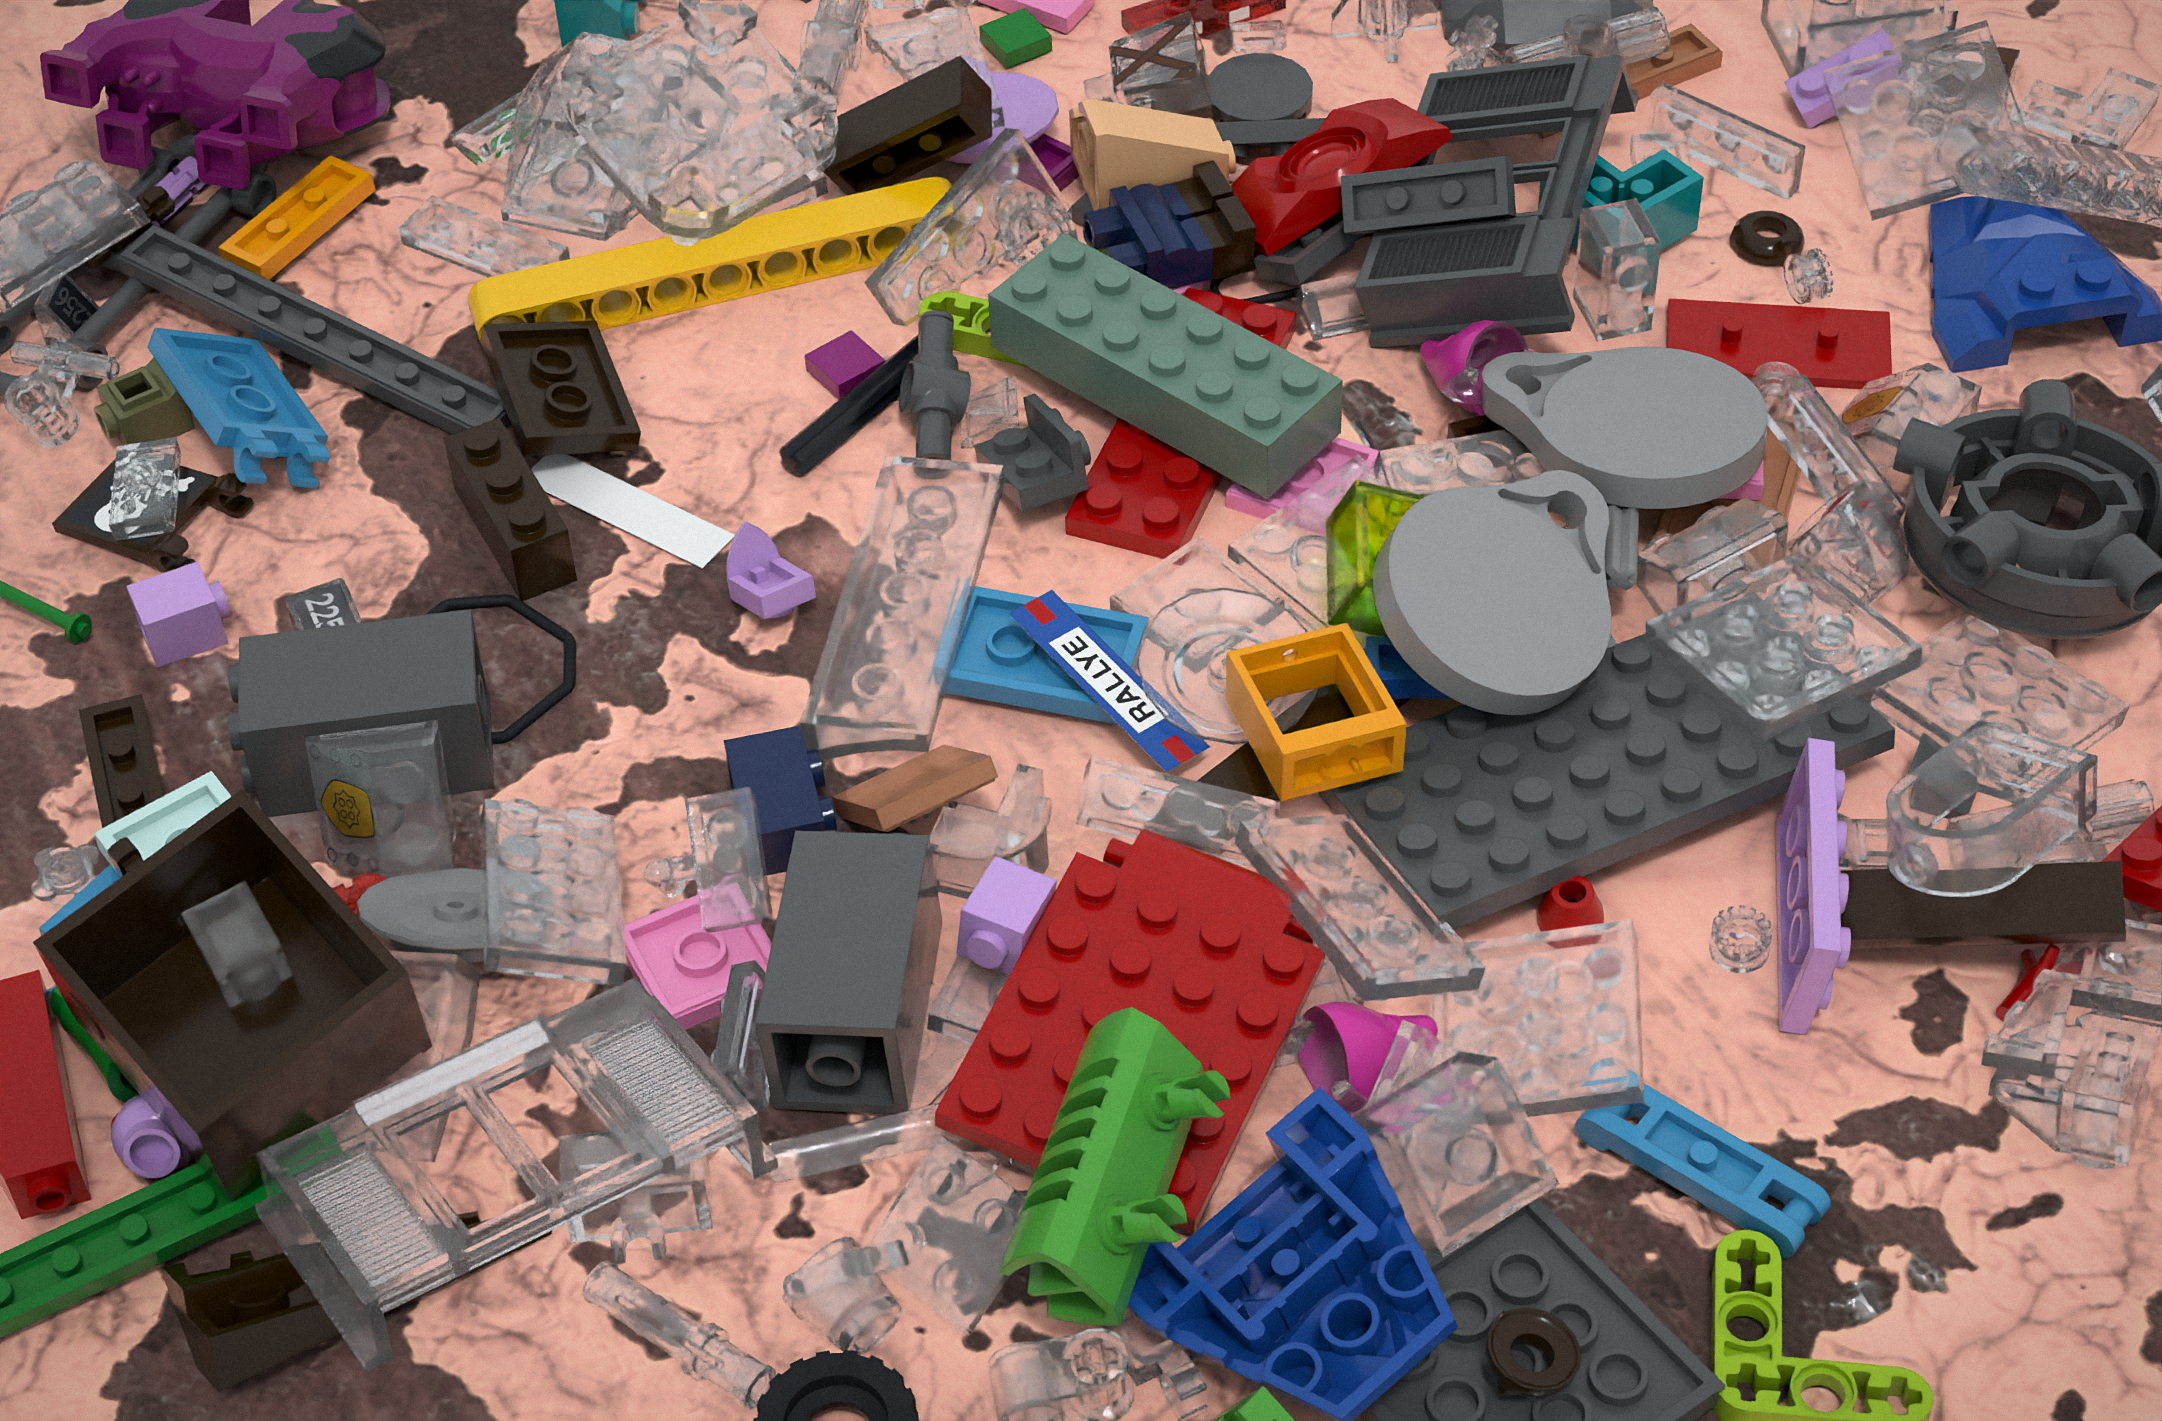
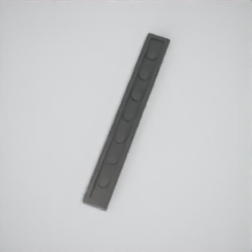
(311, 332)

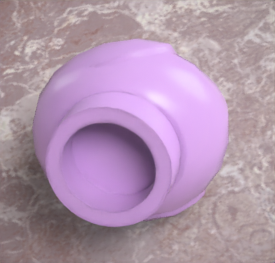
(145, 1141)

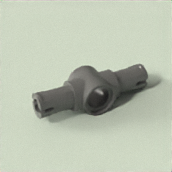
(934, 387)

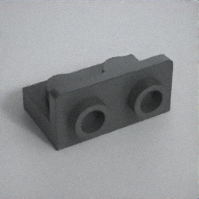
(1039, 460)

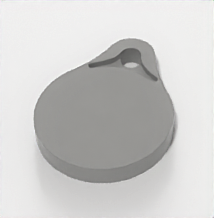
(1633, 421)
(1497, 594)

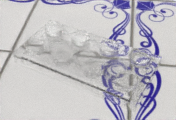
(551, 892)
(1359, 908)

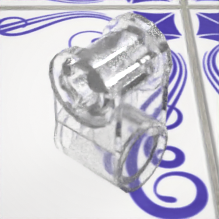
(1060, 1381)

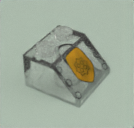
(1887, 404)
(384, 799)

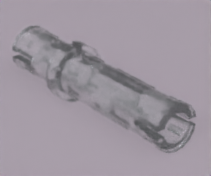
(700, 1348)

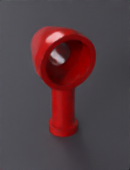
(1560, 914)

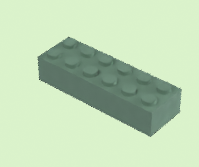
(1166, 364)

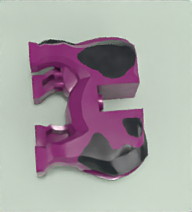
(252, 89)

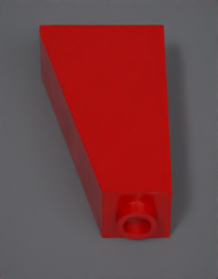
(38, 1124)

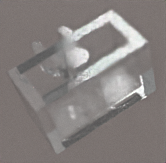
(666, 1205)

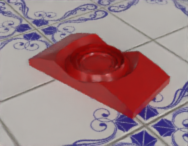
(1303, 186)

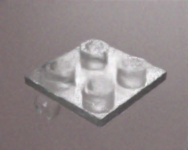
(954, 1230)

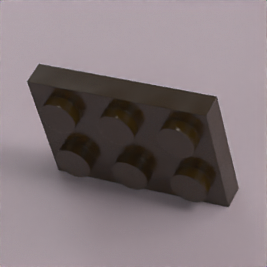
(560, 388)

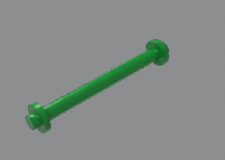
(76, 626)

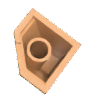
(1140, 145)

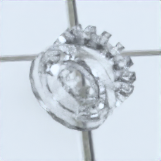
(1808, 276)
(1737, 924)

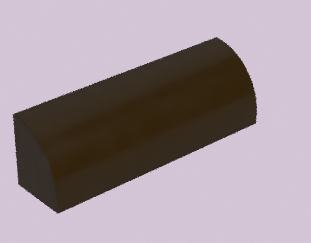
(2041, 907)

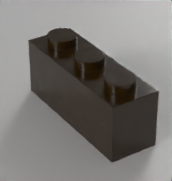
(911, 128)
(510, 509)

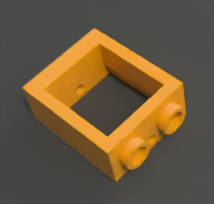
(1325, 754)

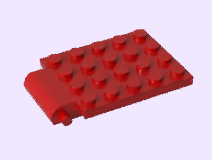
(1157, 933)

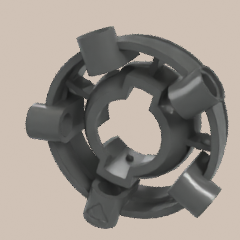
(2010, 482)

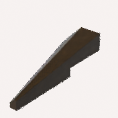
(256, 1313)

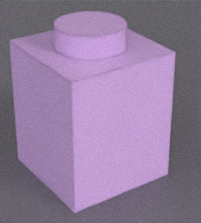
(179, 613)
(1002, 914)

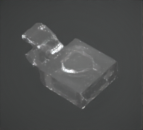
(1166, 1360)

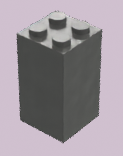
(358, 681)
(850, 972)

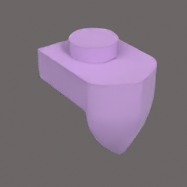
(762, 578)

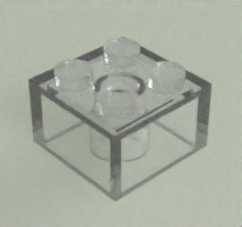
(1458, 1150)

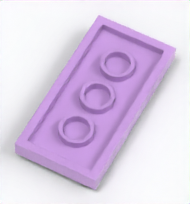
(1810, 887)

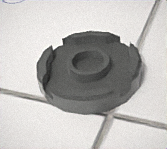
(1260, 89)

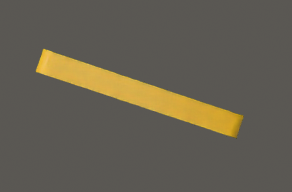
(745, 261)

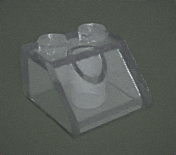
(1710, 553)

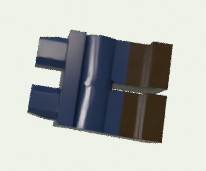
(1177, 229)

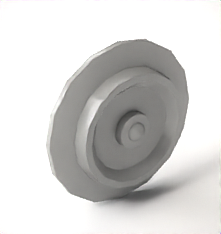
(428, 912)

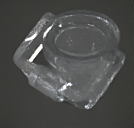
(843, 1292)

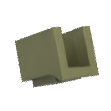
(142, 407)

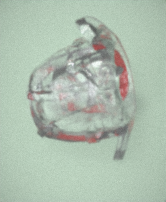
(1857, 540)

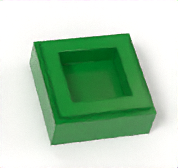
(1015, 38)

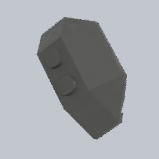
(1530, 19)

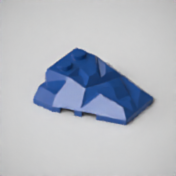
(2024, 268)
(1304, 1274)

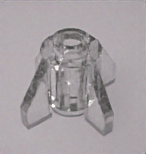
(1383, 20)

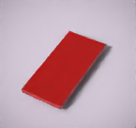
(1823, 343)

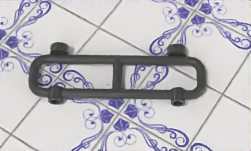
(249, 201)

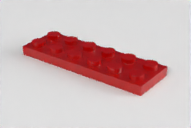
(1146, 491)

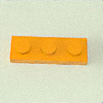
(298, 217)

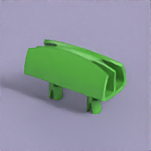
(1110, 1168)

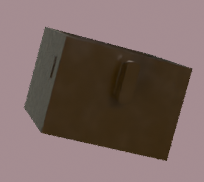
(247, 1071)

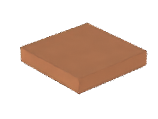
(915, 787)

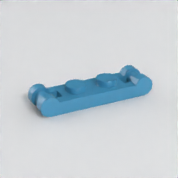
(1709, 1166)

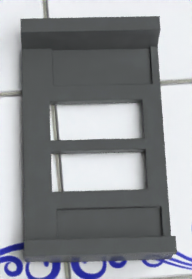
(1501, 269)

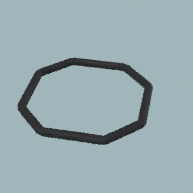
(543, 622)

